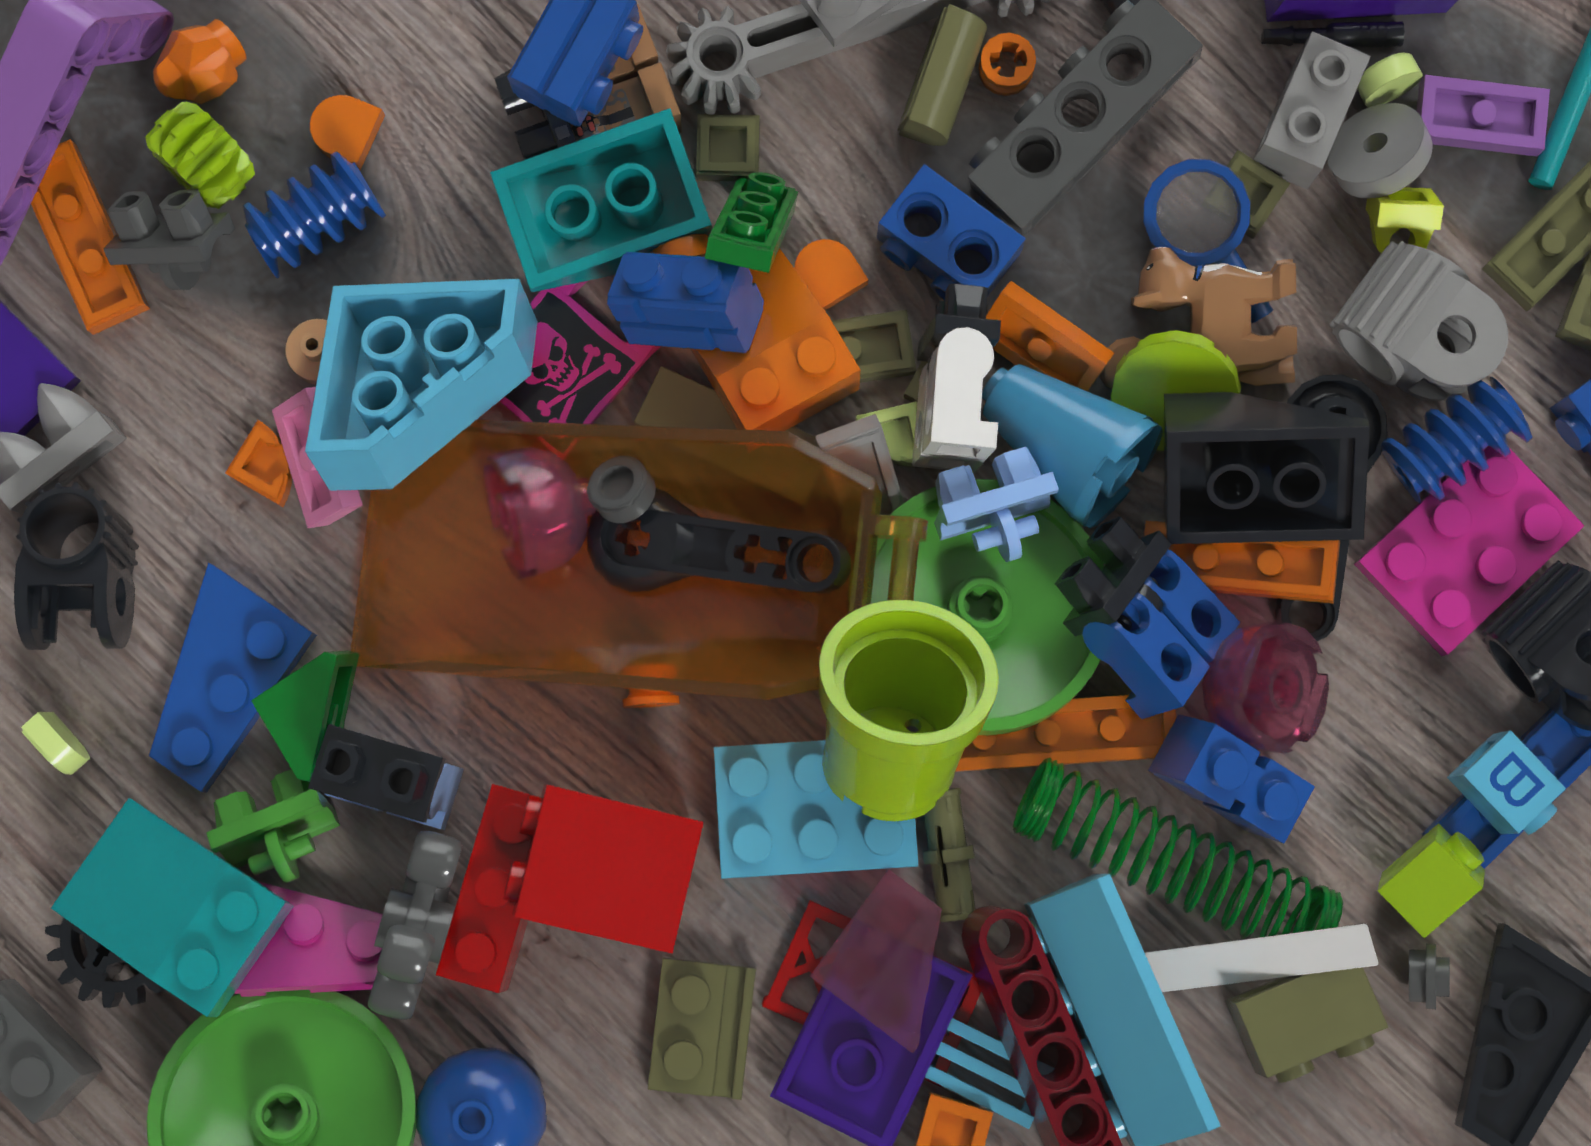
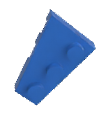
(228, 658)

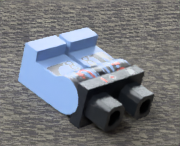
(386, 777)

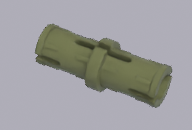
(949, 857)

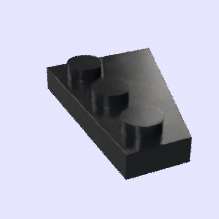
(1524, 1040)

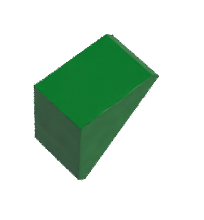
(305, 704)

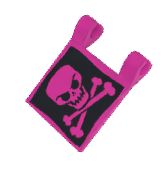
(575, 363)

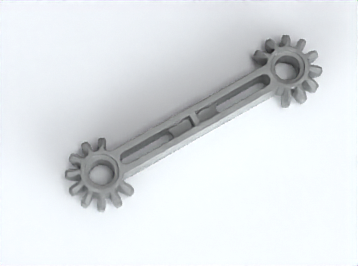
(779, 43)

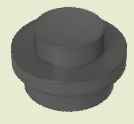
(1428, 976)

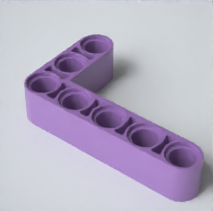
(45, 77)

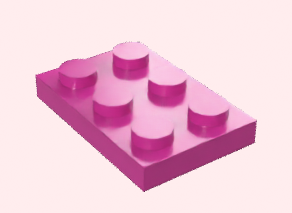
(1470, 551)

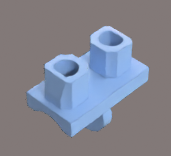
(1020, 493)

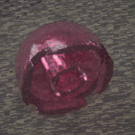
(538, 509)
(1267, 686)

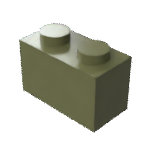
(1304, 1018)

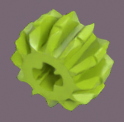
(200, 154)

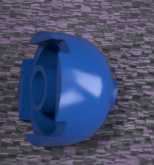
(481, 1101)

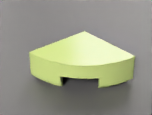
(899, 431)

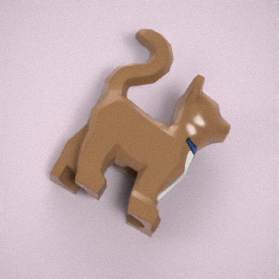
(1220, 311)

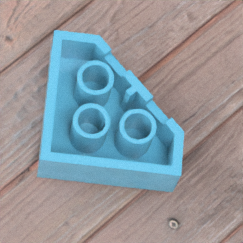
(412, 372)

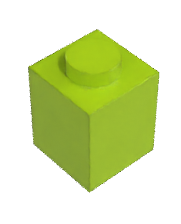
(1433, 879)

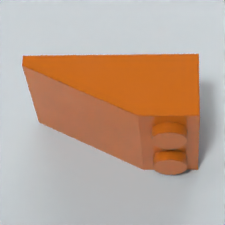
(793, 361)

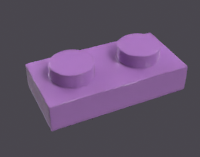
(1484, 115)

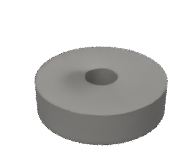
(1380, 150)

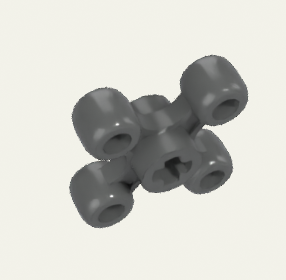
(414, 925)

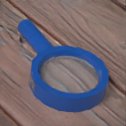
(1201, 215)

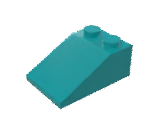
(598, 199)
(172, 909)

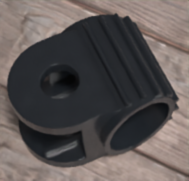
(53, 584)
(1546, 642)

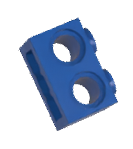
(961, 226)

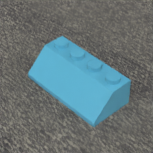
(1121, 1014)

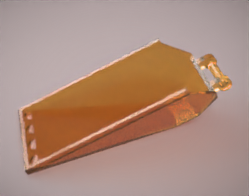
(448, 604)

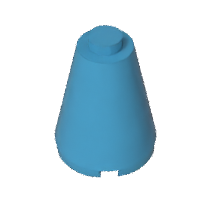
(1075, 435)

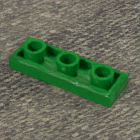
(752, 222)

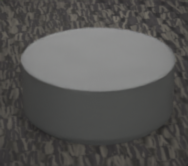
(621, 489)

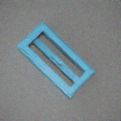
(1020, 1116)

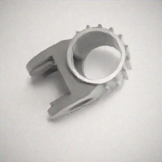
(1400, 310)

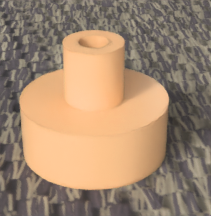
(301, 352)

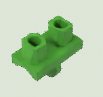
(273, 834)

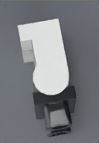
(951, 383)

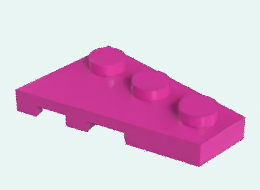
(317, 948)

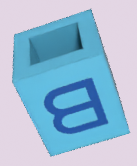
(1508, 784)

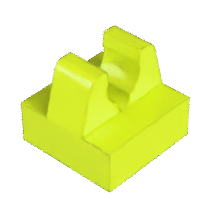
(1408, 208)

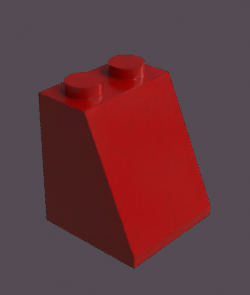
(604, 868)

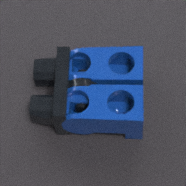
(1145, 615)

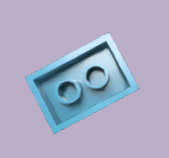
(788, 821)

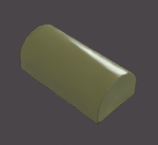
(943, 77)

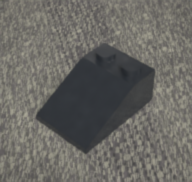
(1261, 471)

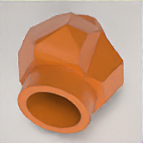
(199, 62)

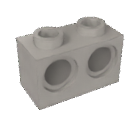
(1311, 109)

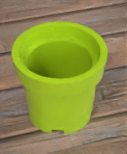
(896, 670)

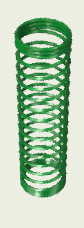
(1038, 806)

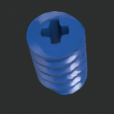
(310, 213)
(1455, 438)

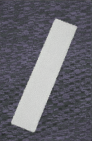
(1263, 958)

